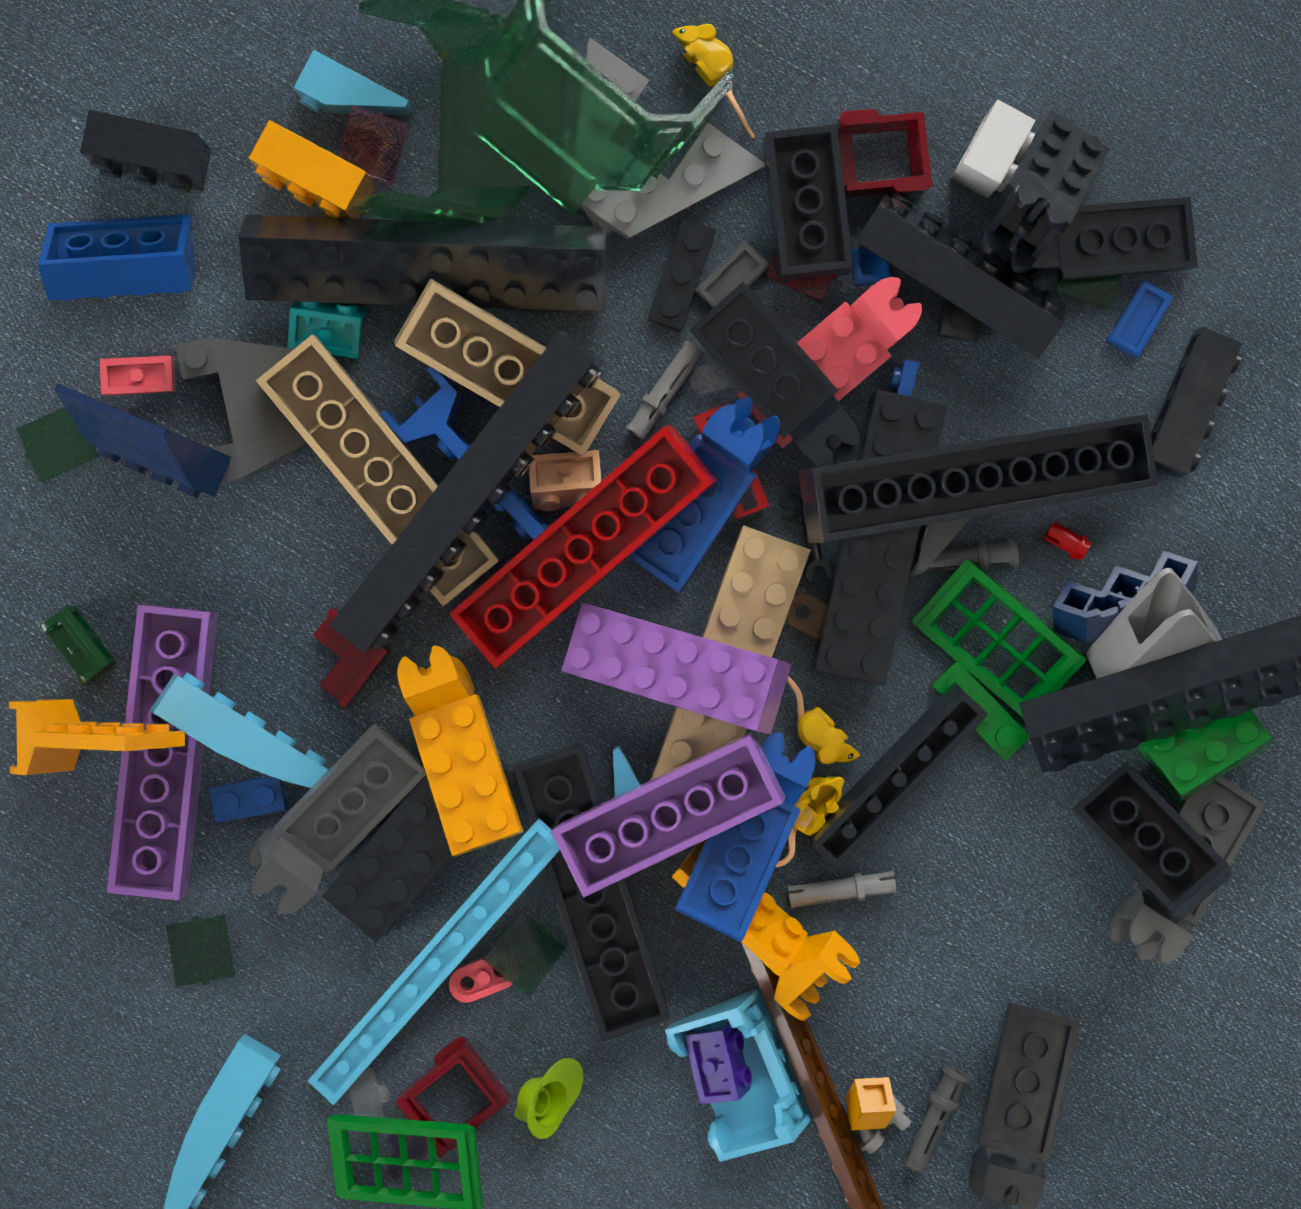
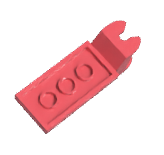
(857, 338)

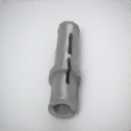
(664, 390)
(842, 889)

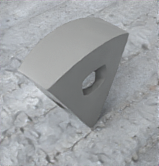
(1152, 626)

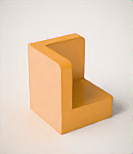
(870, 1103)

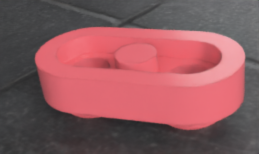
(485, 981)

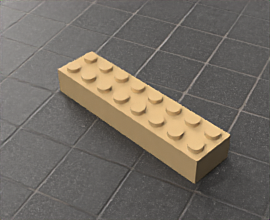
(363, 452)
(744, 615)

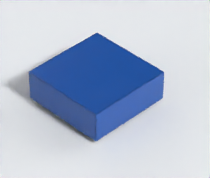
(869, 267)

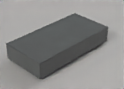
(740, 266)

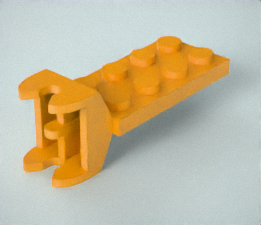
(54, 735)
(458, 753)
(788, 951)

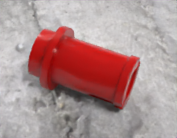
(1067, 540)

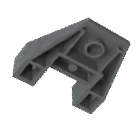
(257, 426)

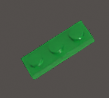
(998, 728)

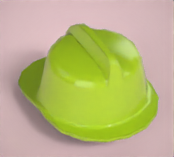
(547, 1099)

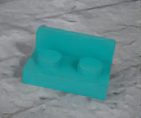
(334, 324)

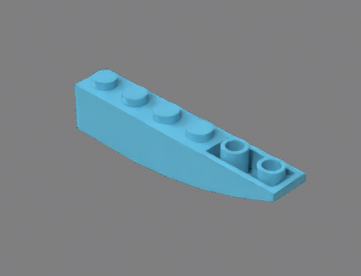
(233, 735)
(219, 1119)

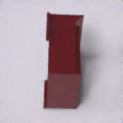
(869, 122)
(455, 1052)

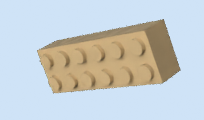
(491, 358)

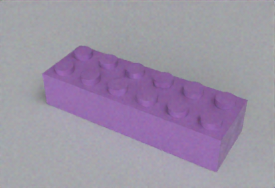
(677, 668)
(668, 814)

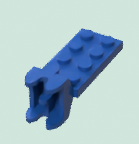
(437, 419)
(731, 451)
(741, 860)

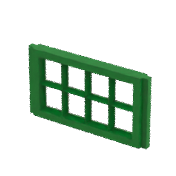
(947, 597)
(467, 1156)

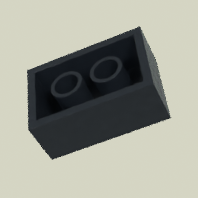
(145, 151)

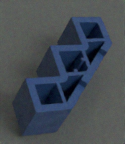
(1086, 612)

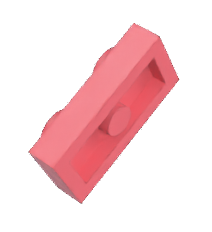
(137, 375)

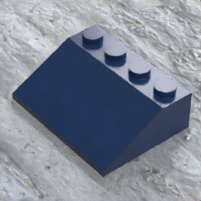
(146, 445)

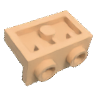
(563, 478)

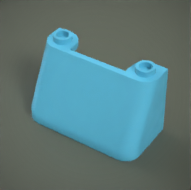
(775, 1106)

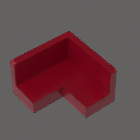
(353, 668)

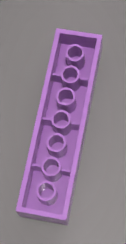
(161, 784)

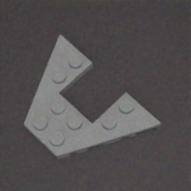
(708, 166)

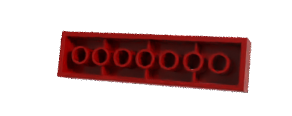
(583, 546)

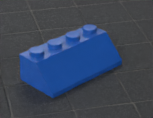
(118, 257)

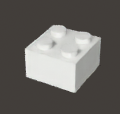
(995, 146)

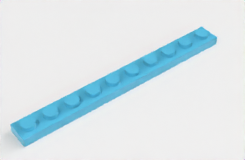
(436, 962)

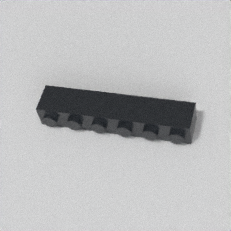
(898, 774)

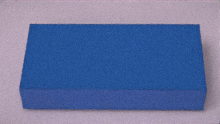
(1139, 318)

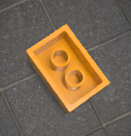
(309, 172)

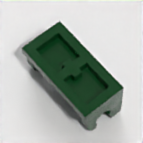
(78, 644)

